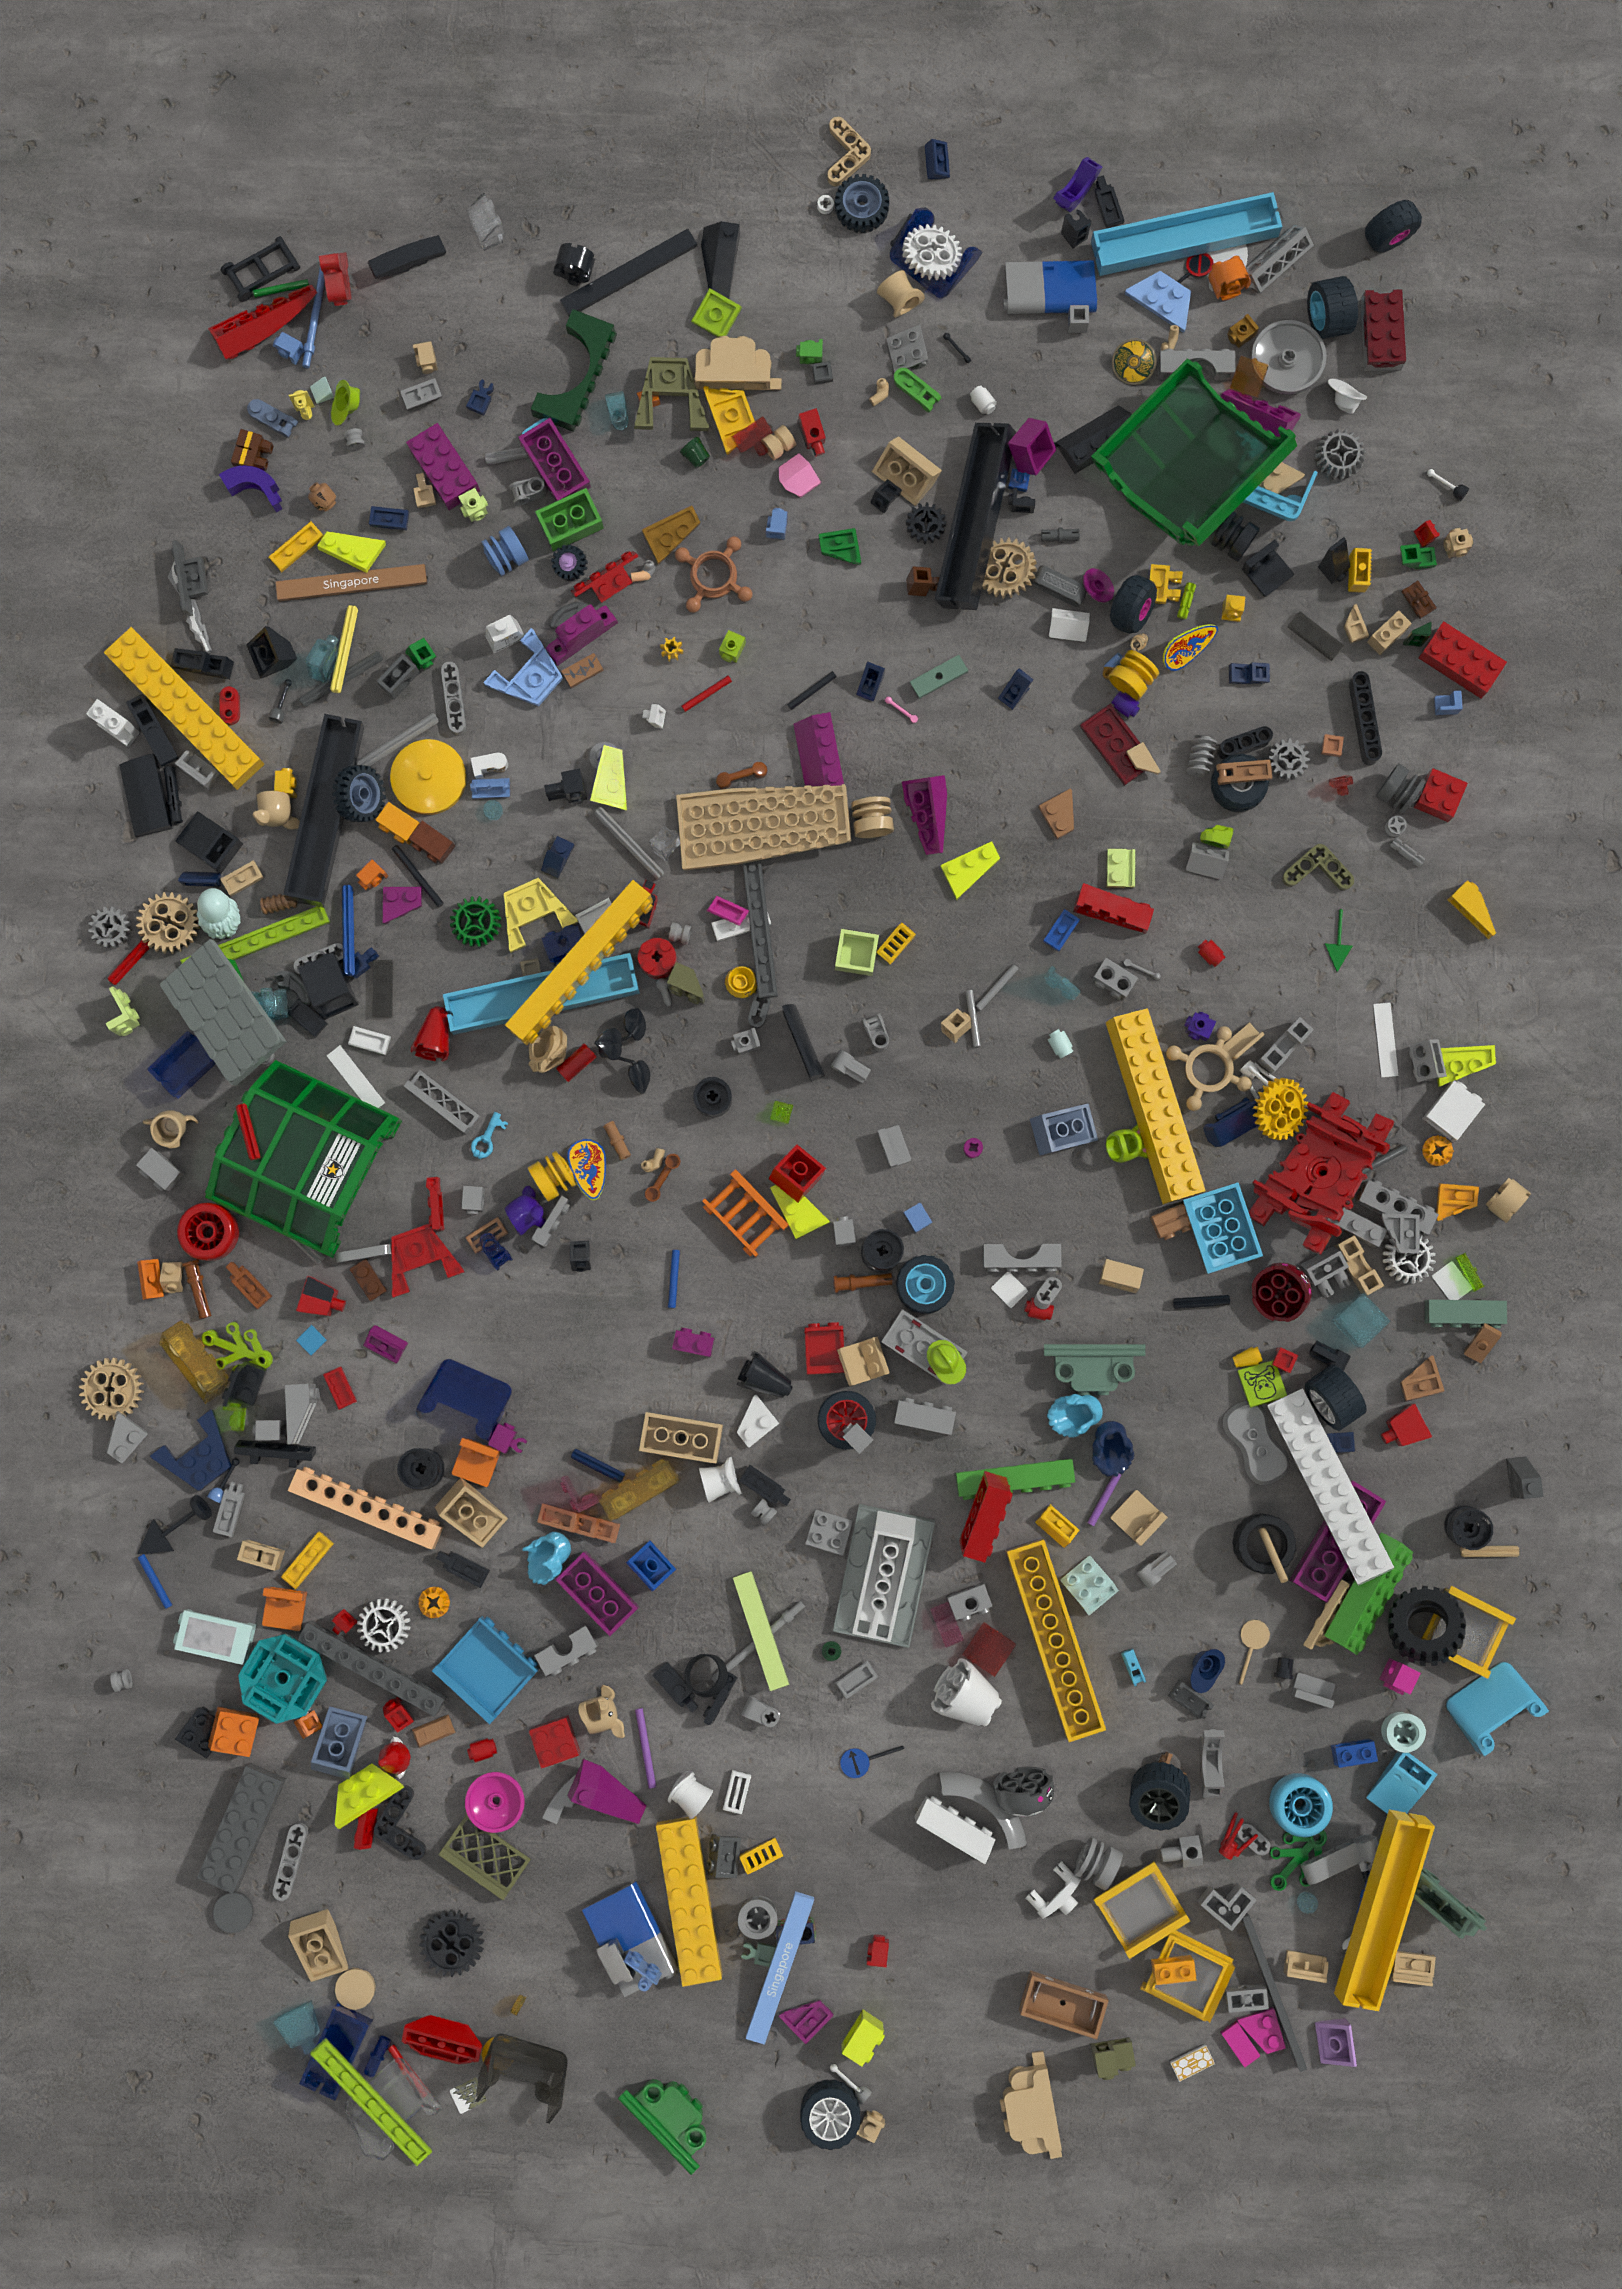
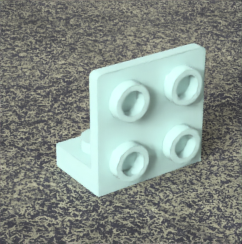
(1089, 1585)

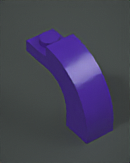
(1079, 185)
(249, 477)

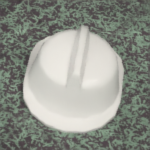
(1346, 396)

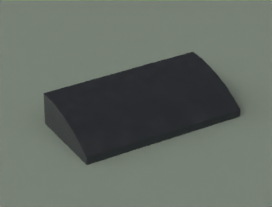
(145, 795)
(802, 1042)

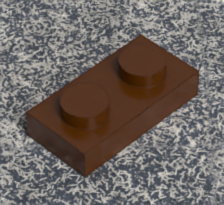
(368, 1280)

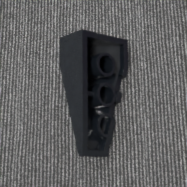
(719, 255)

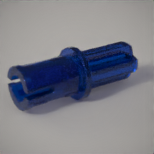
(377, 2056)

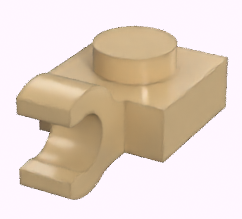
(424, 493)

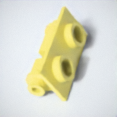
(302, 403)

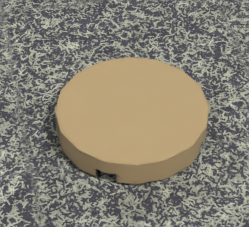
(355, 1988)

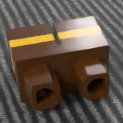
(250, 450)

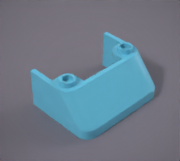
(1277, 505)

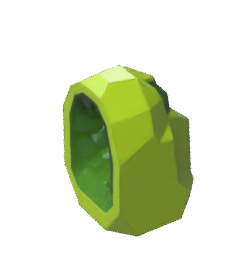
(1218, 836)

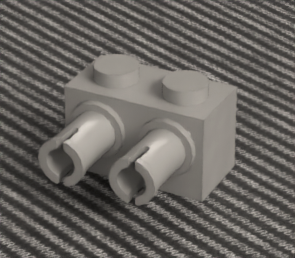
(1323, 1267)

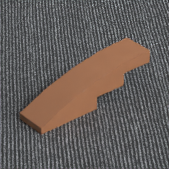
(578, 1523)

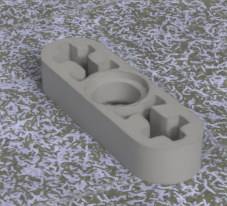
(332, 949)
(364, 1253)

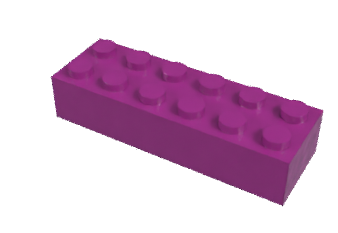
(1323, 1561)

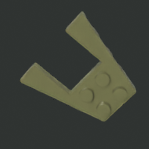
(670, 378)

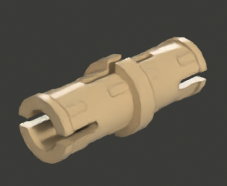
(1139, 642)

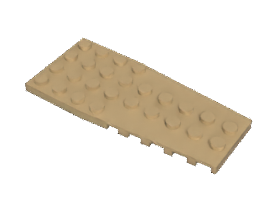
(759, 823)

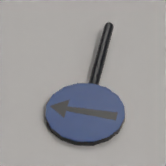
(856, 1762)

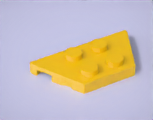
(729, 412)

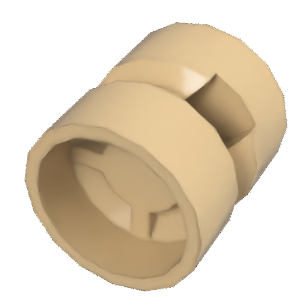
(778, 442)

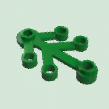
(1299, 1856)

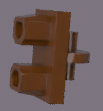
(1419, 599)

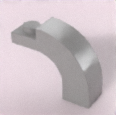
(1211, 1763)

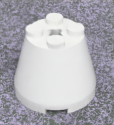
(965, 1695)

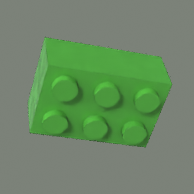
(569, 519)

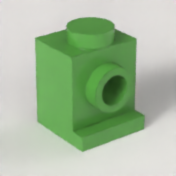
(810, 351)

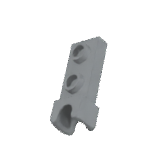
(543, 1235)

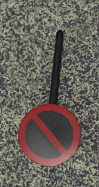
(1198, 266)

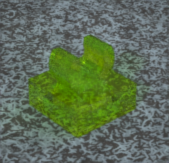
(781, 1112)

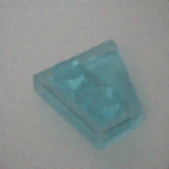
(1054, 980)

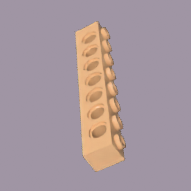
(300, 1486)

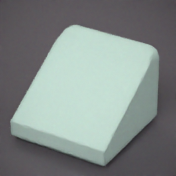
(321, 390)

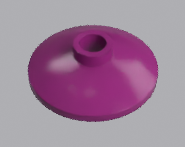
(1098, 585)

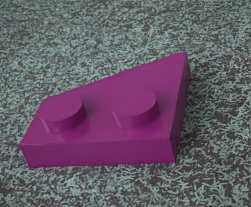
(400, 901)
(807, 2019)

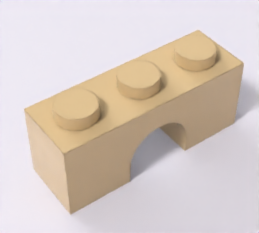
(1361, 1273)

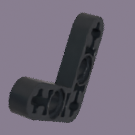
(394, 1830)

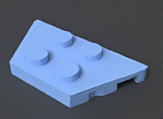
(1163, 298)

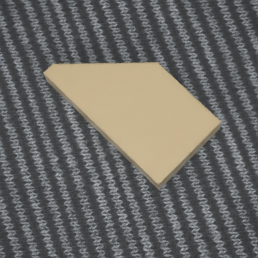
(1355, 626)
(1142, 759)

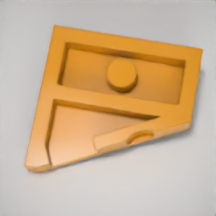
(1455, 1199)

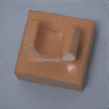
(1332, 745)

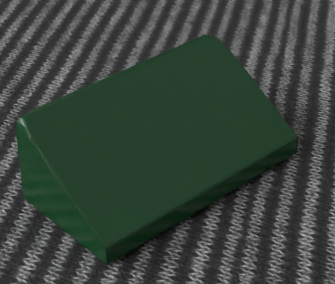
(1418, 636)

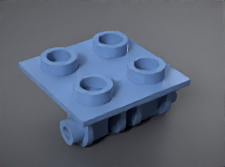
(649, 1972)

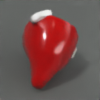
(394, 1758)

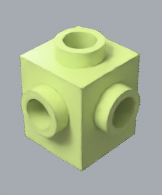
(473, 505)

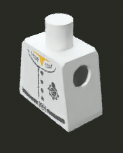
(503, 633)

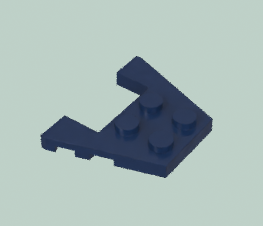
(201, 1463)

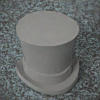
(757, 1917)

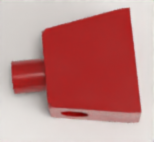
(1406, 1427)

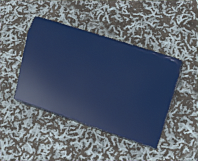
(937, 159)
(204, 879)

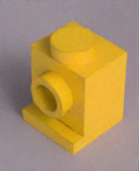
(1233, 608)
(285, 782)

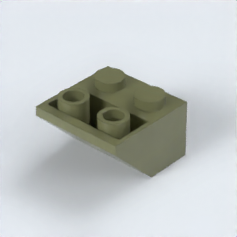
(685, 983)

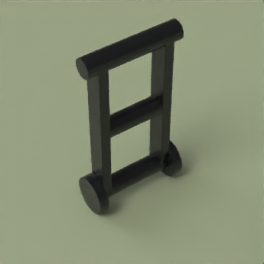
(246, 293)

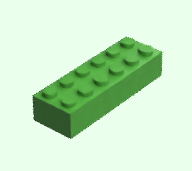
(1367, 1601)

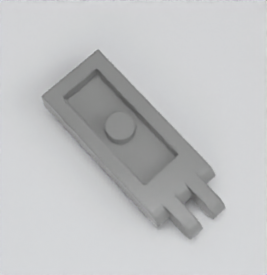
(229, 1510)

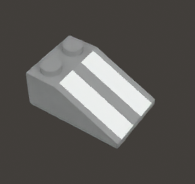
(300, 1404)

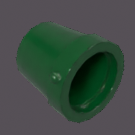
(695, 452)

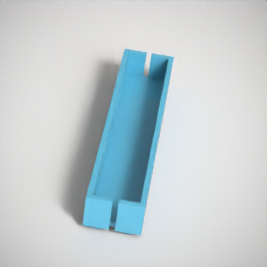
(1186, 234)
(499, 1001)

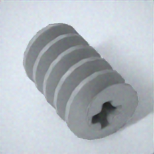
(1200, 756)

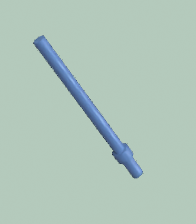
(309, 347)

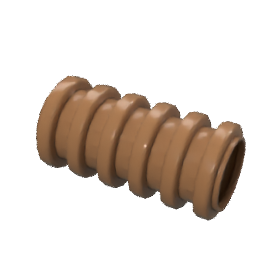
(275, 904)

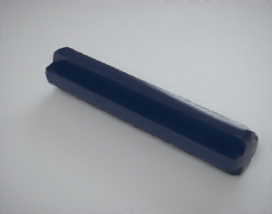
(597, 1465)

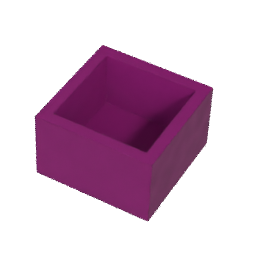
(1032, 446)

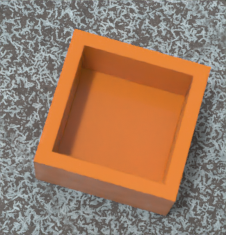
(233, 1732)

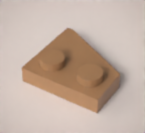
(1059, 813)
(1422, 1381)

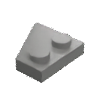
(124, 1437)

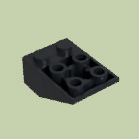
(209, 842)

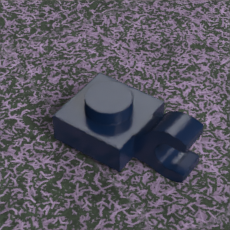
(362, 961)

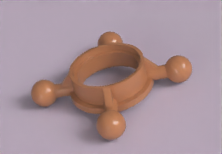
(693, 604)

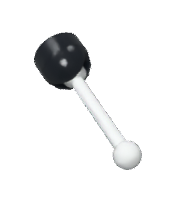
(1458, 491)

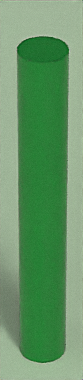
(281, 288)

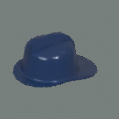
(1206, 1669)

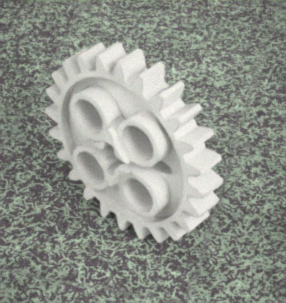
(932, 252)

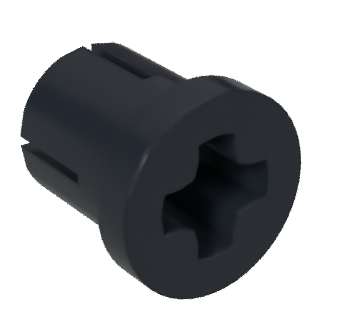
(1284, 1668)

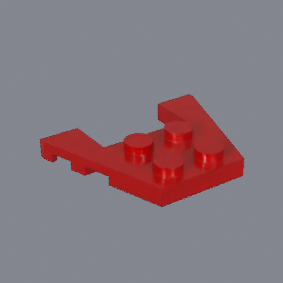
(417, 1249)

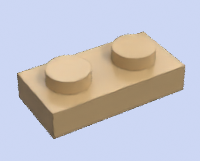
(242, 878)

